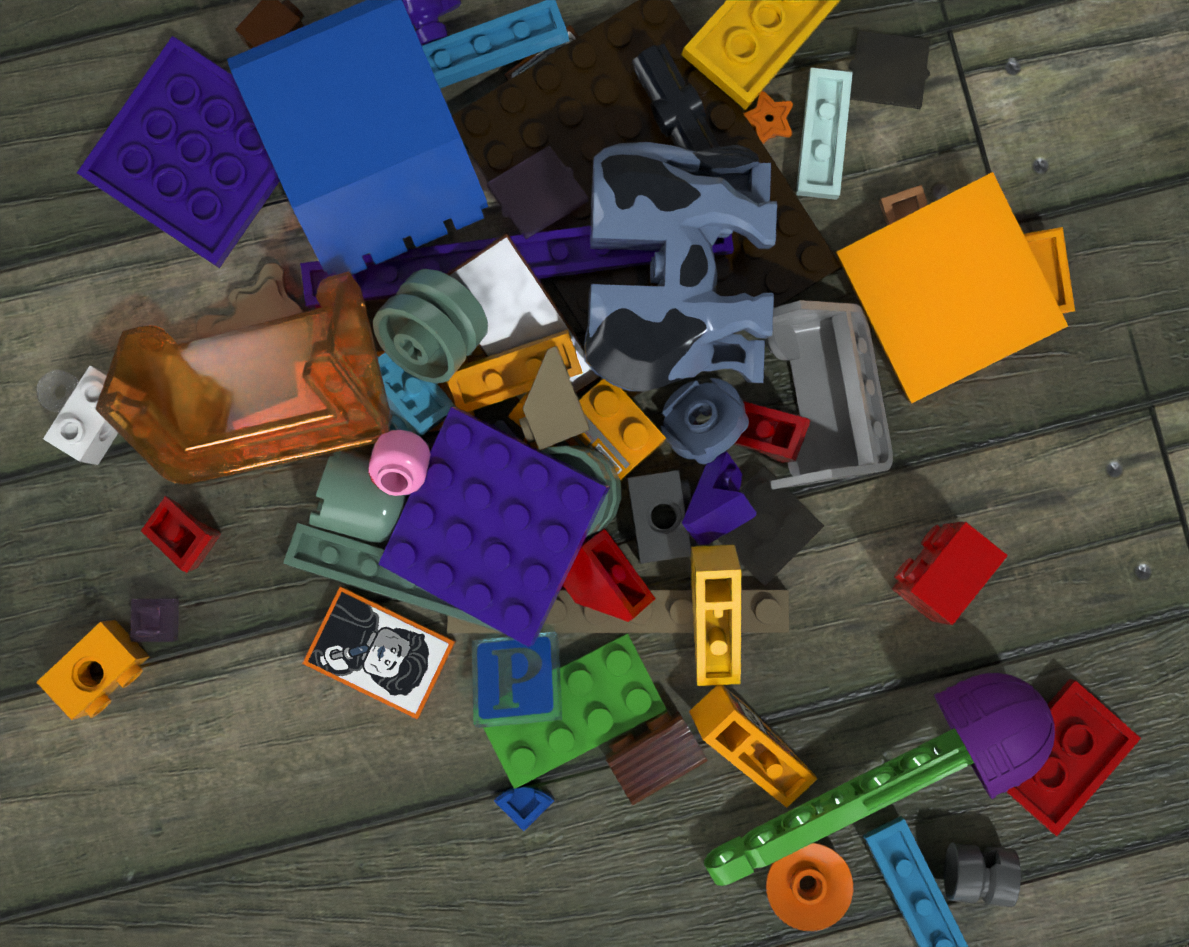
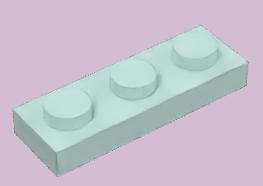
(824, 133)

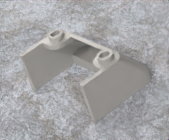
(834, 389)

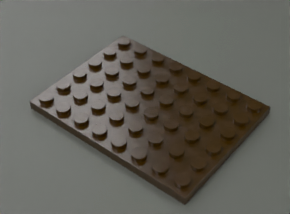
(593, 100)

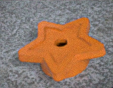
(778, 110)

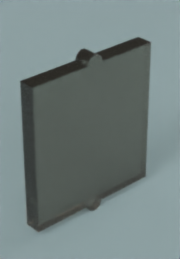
(889, 69)

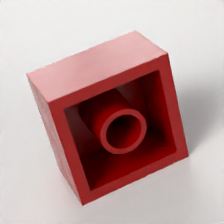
(948, 571)

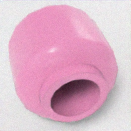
(399, 462)

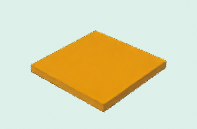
(951, 288)

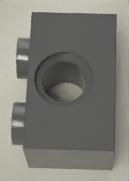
(644, 495)

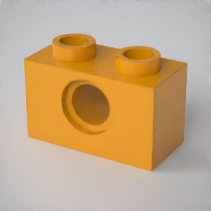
(70, 678)

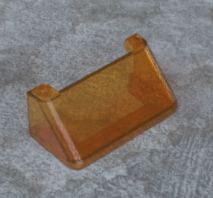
(250, 392)

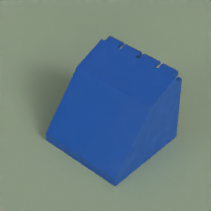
(359, 135)

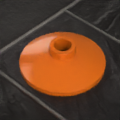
(819, 905)

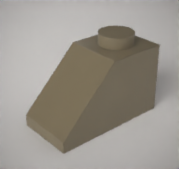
(552, 405)

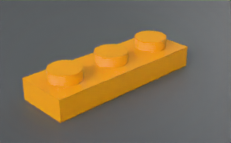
(508, 372)

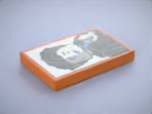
(379, 652)

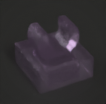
(154, 619)

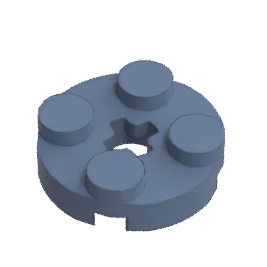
(714, 436)

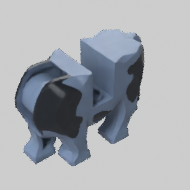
(677, 205)

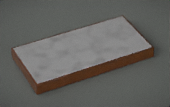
(515, 303)

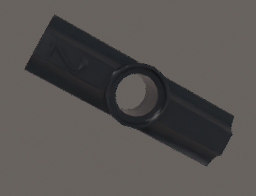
(673, 102)

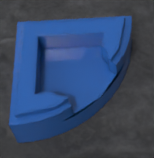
(524, 804)

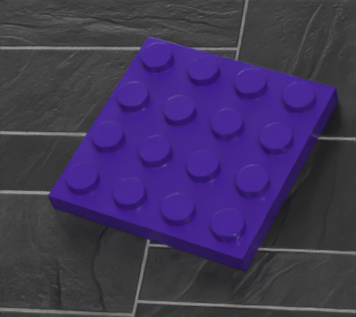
(186, 154)
(494, 526)

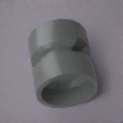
(985, 874)

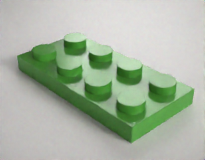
(600, 699)

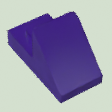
(717, 503)

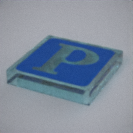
(516, 681)

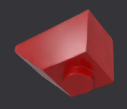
(606, 580)

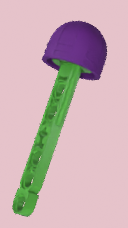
(995, 727)

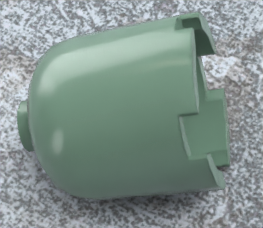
(353, 502)

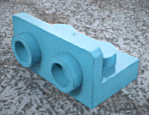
(412, 402)

